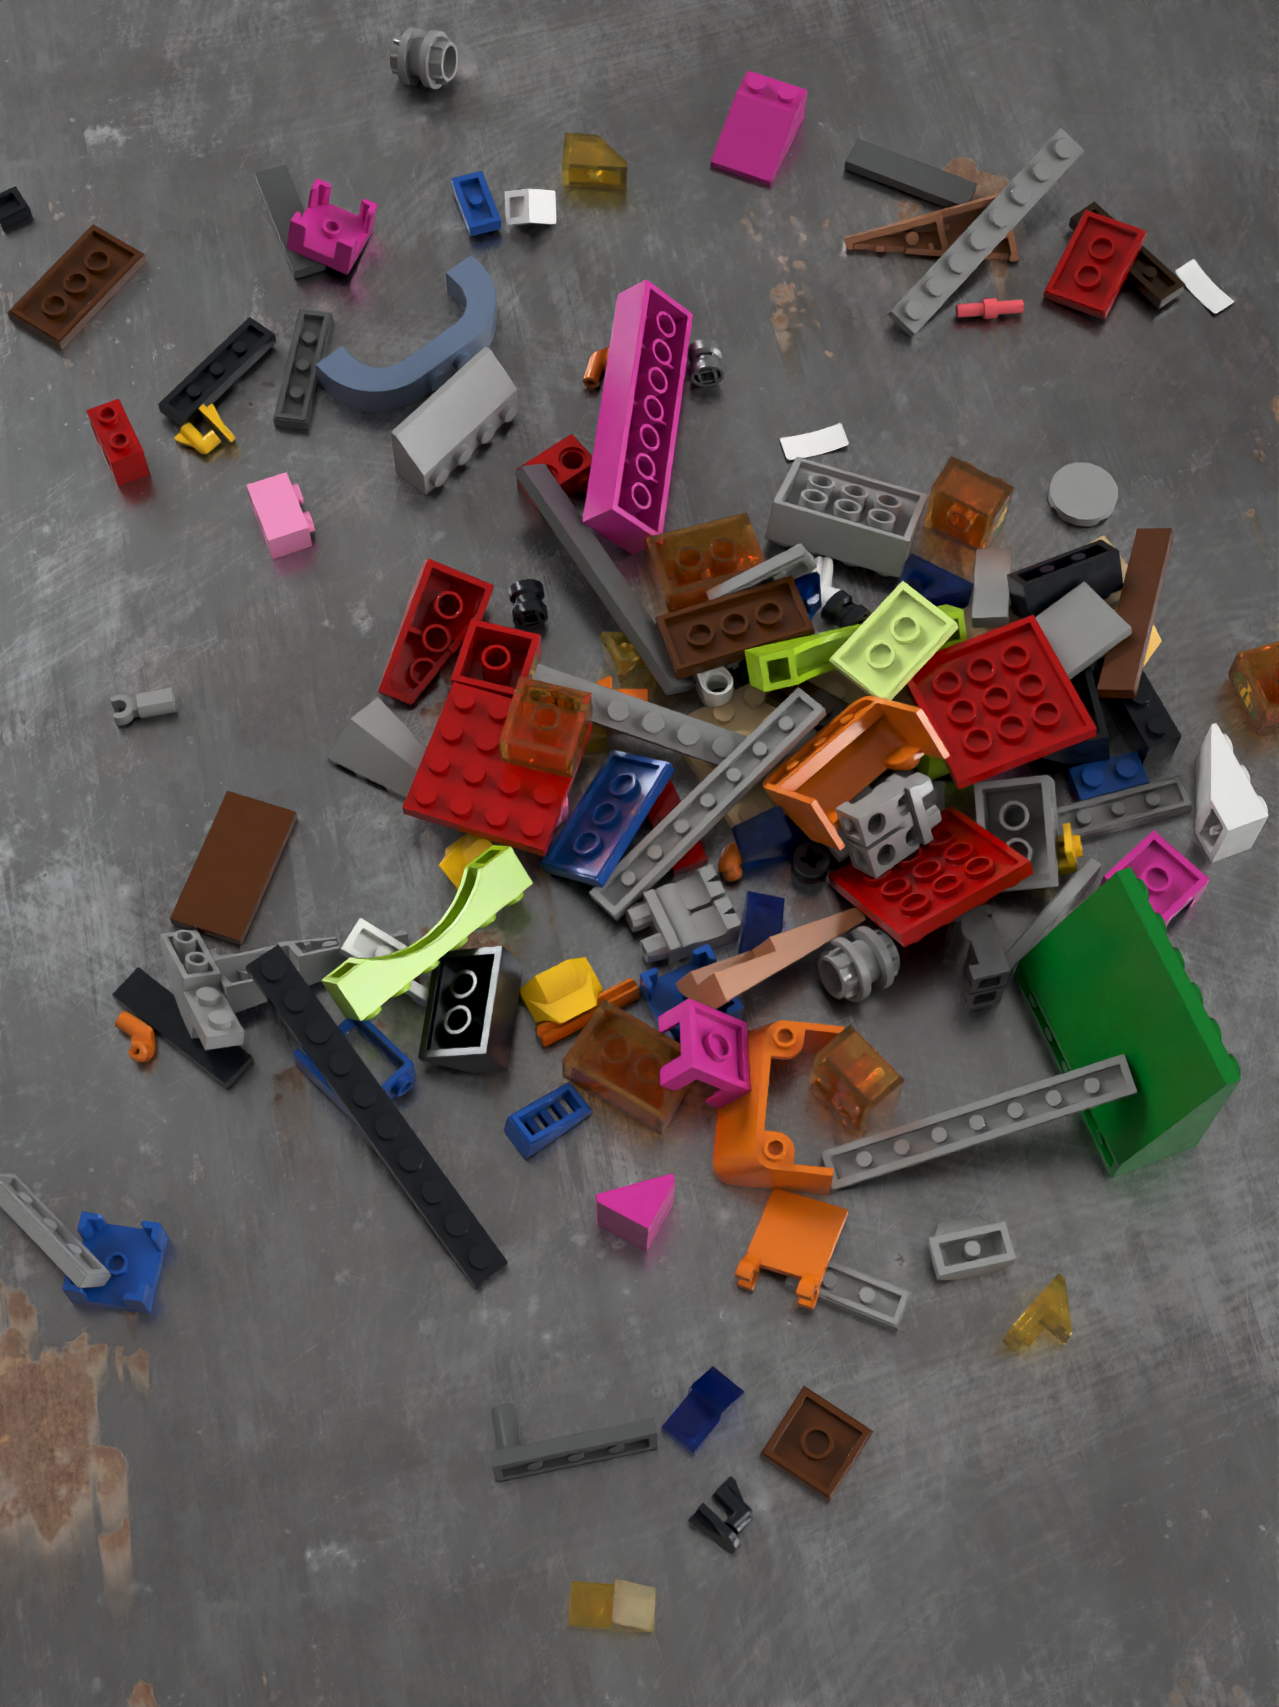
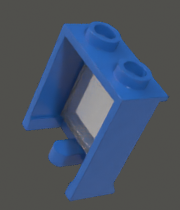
(383, 1059)

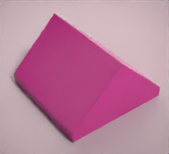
(636, 1209)

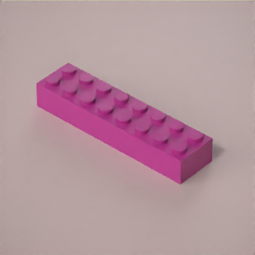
(638, 417)

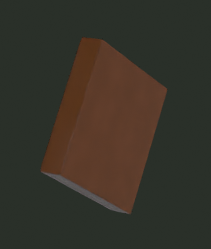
(816, 1444)

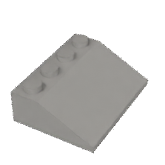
(846, 517)

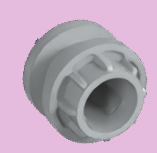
(424, 58)
(858, 964)

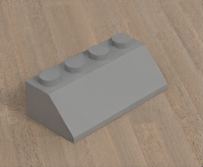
(454, 422)

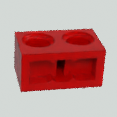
(118, 442)
(559, 459)

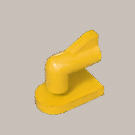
(205, 444)

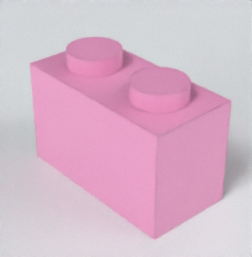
(280, 515)

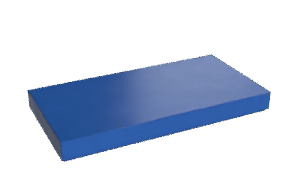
(607, 818)

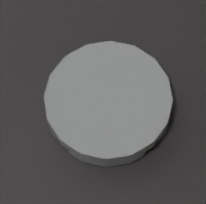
(1083, 493)

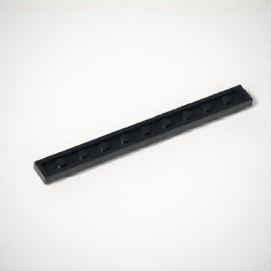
(376, 1116)

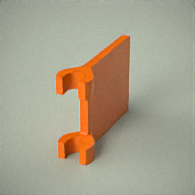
(793, 1240)

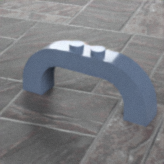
(431, 365)

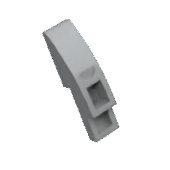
(198, 990)

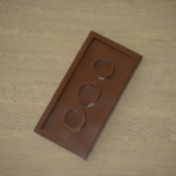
(76, 287)
(724, 627)
(234, 868)

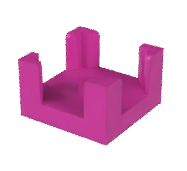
(330, 232)
(1167, 874)
(711, 1051)

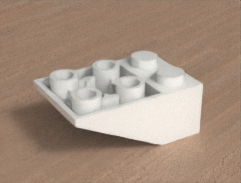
(1225, 803)

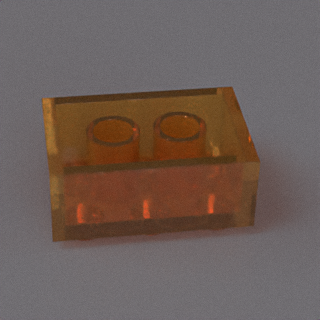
(700, 558)
(621, 1065)

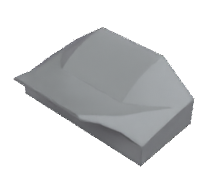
(970, 1248)

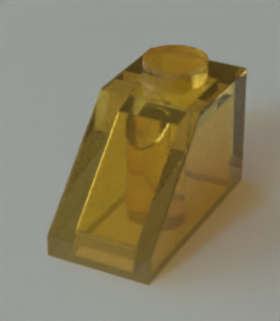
(592, 163)

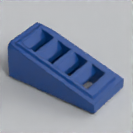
(528, 1135)

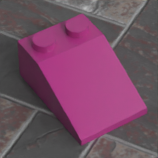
(760, 127)

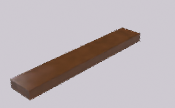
(1138, 608)

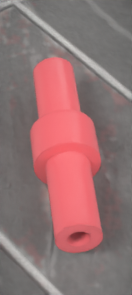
(989, 308)

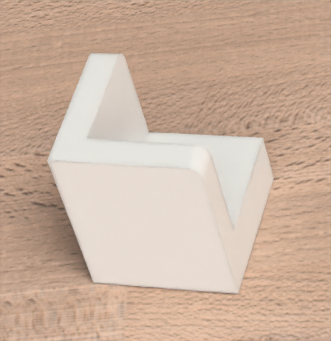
(530, 207)

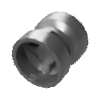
(706, 363)

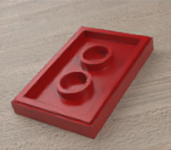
(1095, 264)

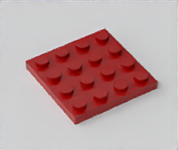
(1000, 701)
(470, 787)
(936, 881)

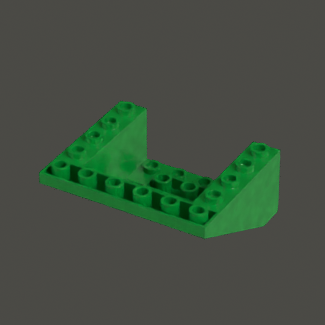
(1117, 988)

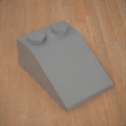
(1026, 819)

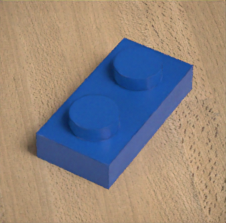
(476, 203)
(1106, 776)

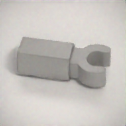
(144, 705)

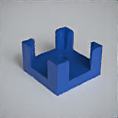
(662, 993)
(129, 1255)

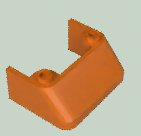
(846, 759)
(742, 1147)

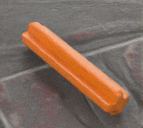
(618, 995)

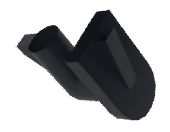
(724, 1532)

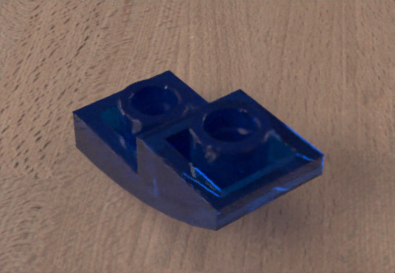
(760, 919)

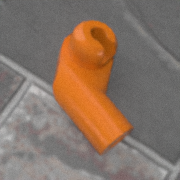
(595, 368)
(729, 862)
(141, 1036)

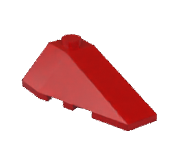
(432, 628)

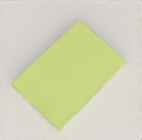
(893, 643)

